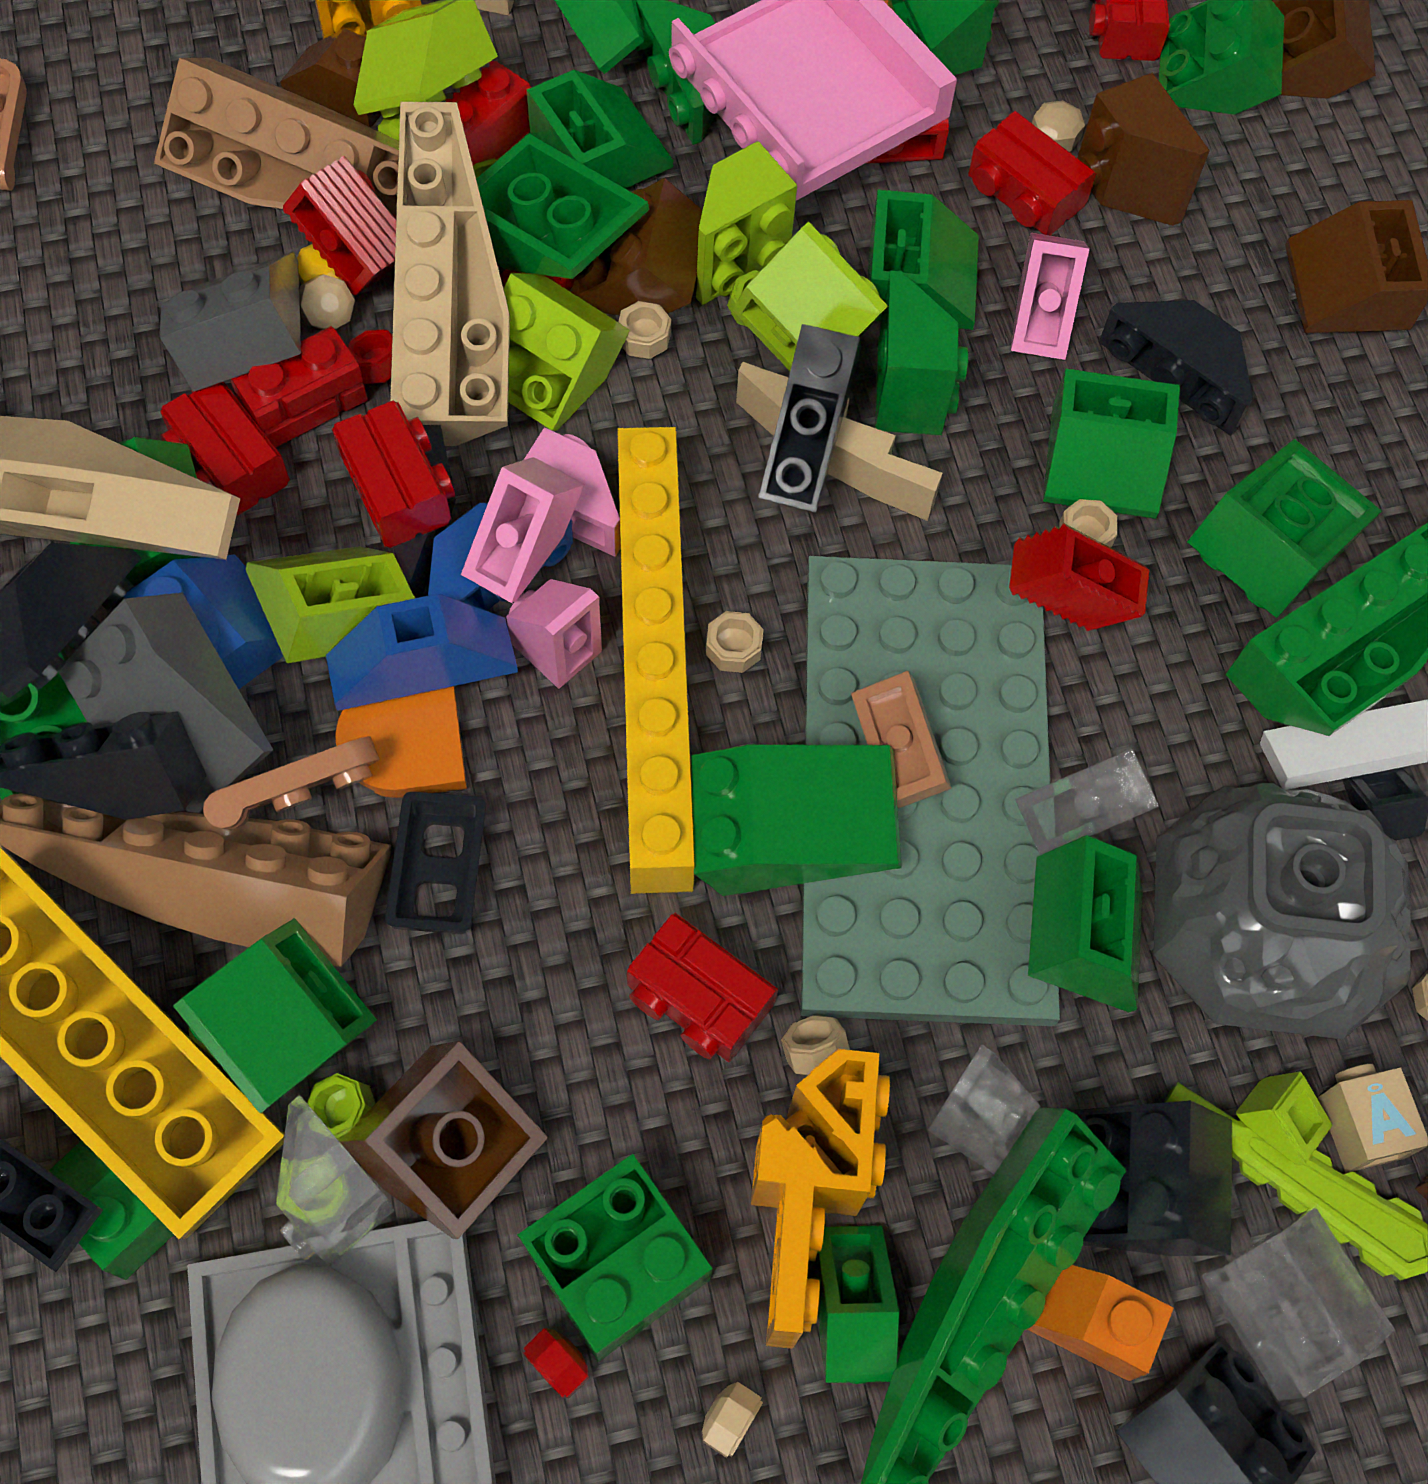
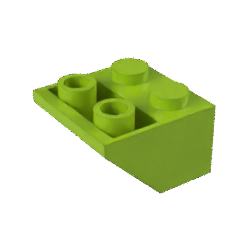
(421, 55)
(742, 219)
(807, 286)
(556, 348)
(324, 595)

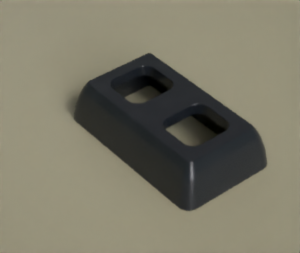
(414, 868)

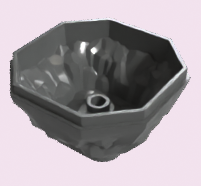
(1282, 910)

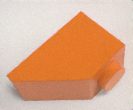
(1104, 1321)

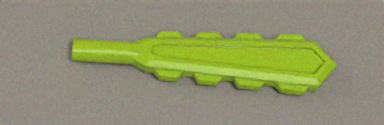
(1384, 1231)

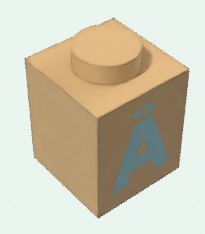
(1373, 1117)

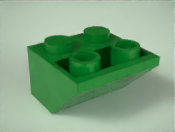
(950, 28)
(1224, 55)
(596, 127)
(929, 246)
(1111, 442)
(1088, 922)
(275, 1014)
(616, 1257)

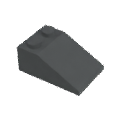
(234, 322)
(160, 662)

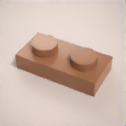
(896, 717)

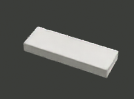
(1366, 745)

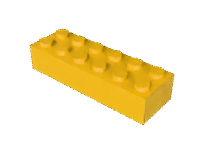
(119, 1064)

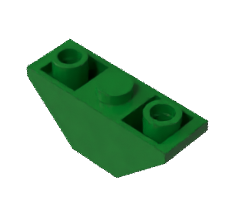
(682, 97)

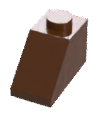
(330, 74)

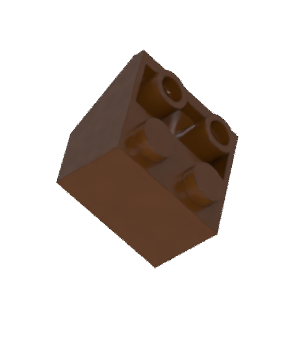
(650, 260)
(1361, 269)

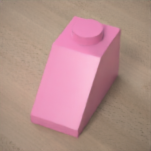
(1048, 295)
(595, 514)
(521, 526)
(557, 629)

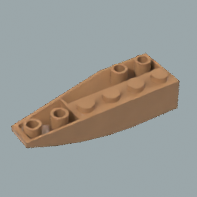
(262, 138)
(206, 876)

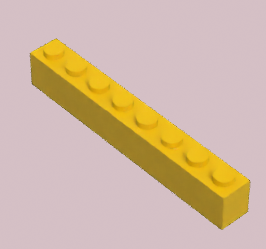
(654, 664)

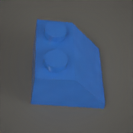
(225, 608)

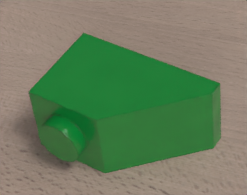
(126, 1228)
(856, 1306)

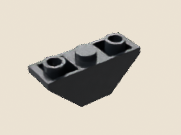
(1185, 348)
(54, 605)

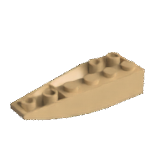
(447, 284)
(94, 491)

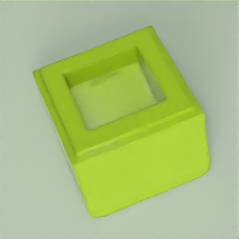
(1286, 1115)

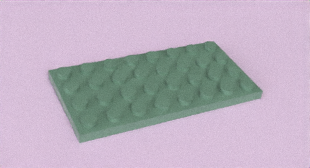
(956, 920)

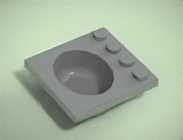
(341, 1366)

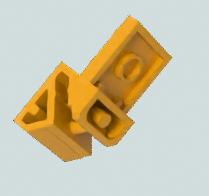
(817, 1175)

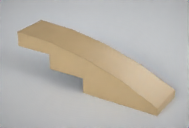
(860, 453)

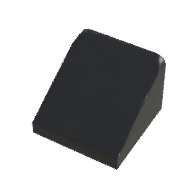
(1393, 801)

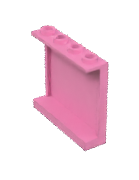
(816, 82)

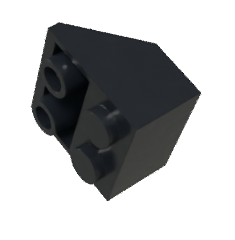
(1174, 1179)
(1216, 1426)

